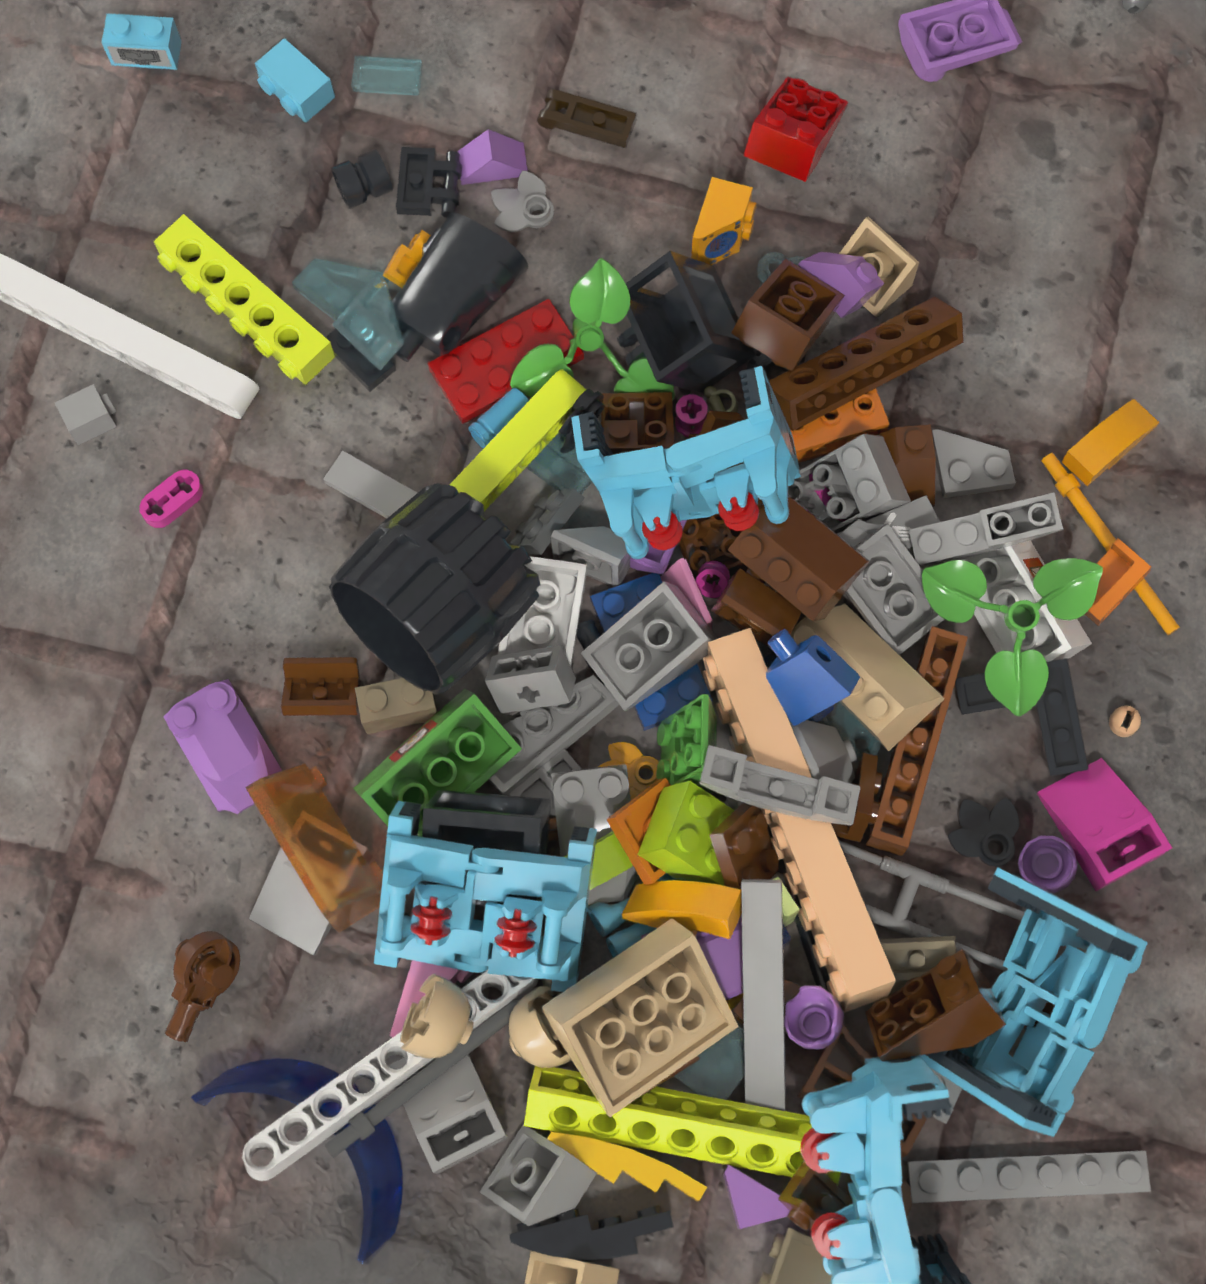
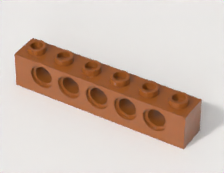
(914, 753)

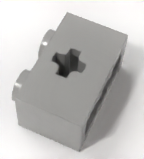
(530, 679)

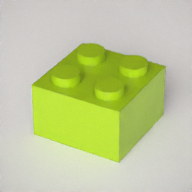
(680, 832)

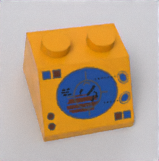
(723, 221)

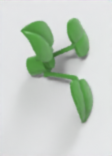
(594, 298)
(1017, 676)

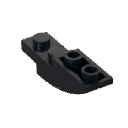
(574, 1239)

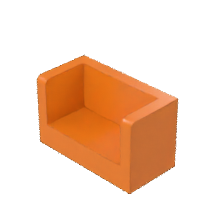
(1120, 576)

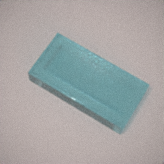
(386, 75)

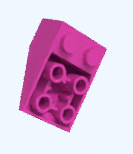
(1103, 823)

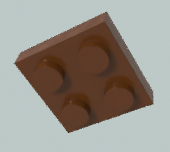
(744, 847)

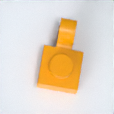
(406, 259)

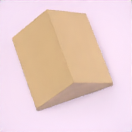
(890, 260)

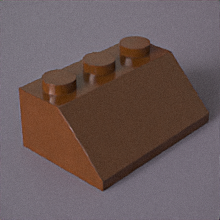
(800, 559)

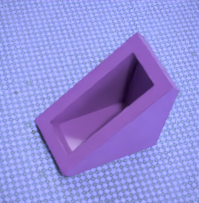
(491, 158)
(751, 1200)

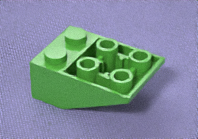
(685, 742)

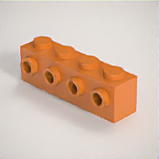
(841, 426)

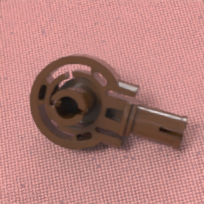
(200, 978)

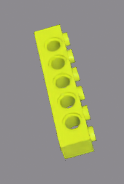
(186, 240)

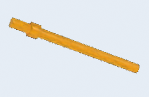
(1069, 486)

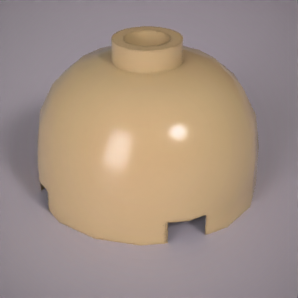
(438, 1020)
(532, 1033)

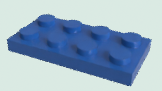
(611, 607)

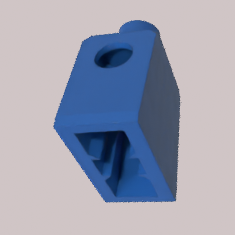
(808, 676)

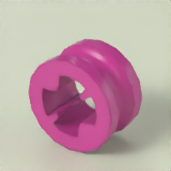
(711, 568)

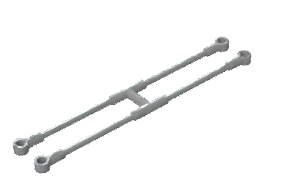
(912, 879)

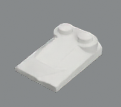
(555, 613)

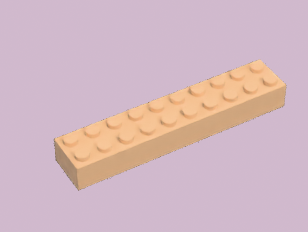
(808, 847)

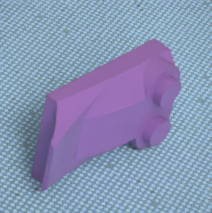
(955, 35)
(221, 744)

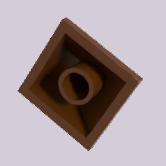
(914, 458)

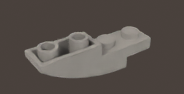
(986, 530)

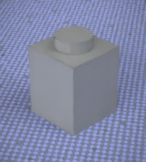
(87, 414)

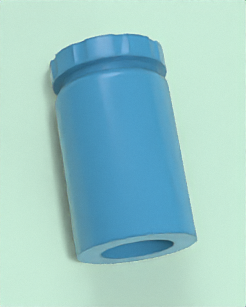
(497, 417)

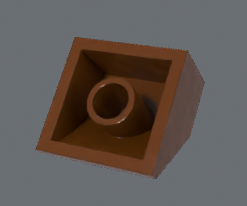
(755, 606)

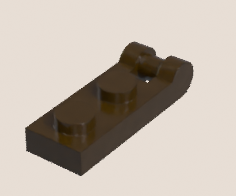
(587, 118)

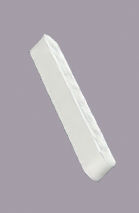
(125, 339)
(373, 1068)

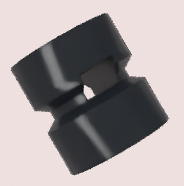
(362, 179)

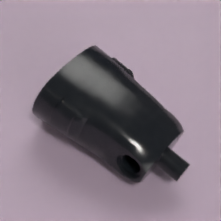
(454, 285)

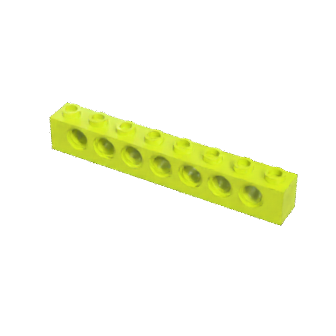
(672, 1124)

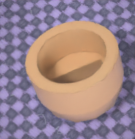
(1117, 718)

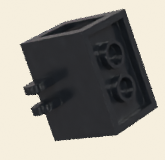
(687, 328)
(489, 822)

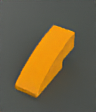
(1109, 441)
(692, 904)

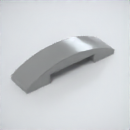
(778, 789)

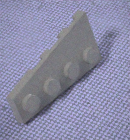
(550, 729)

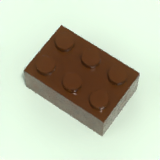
(787, 314)

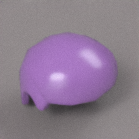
(1048, 863)
(813, 1018)

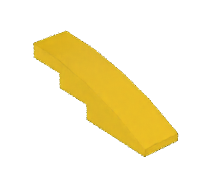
(612, 1159)

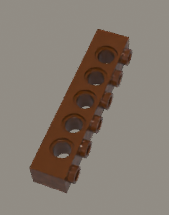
(867, 361)

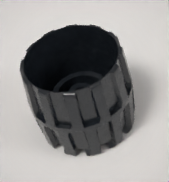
(435, 587)

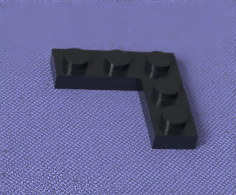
(1056, 713)

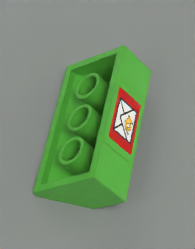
(449, 752)

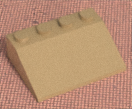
(641, 1016)

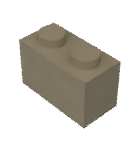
(393, 705)

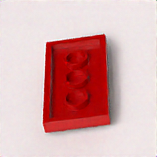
(482, 368)

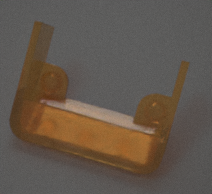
(318, 844)

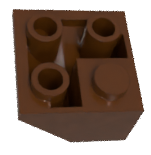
(637, 421)

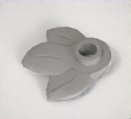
(519, 203)

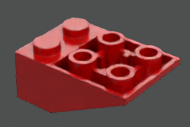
(795, 128)

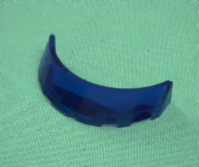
(374, 1158)

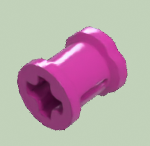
(698, 409)

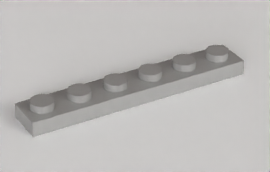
(1028, 1176)

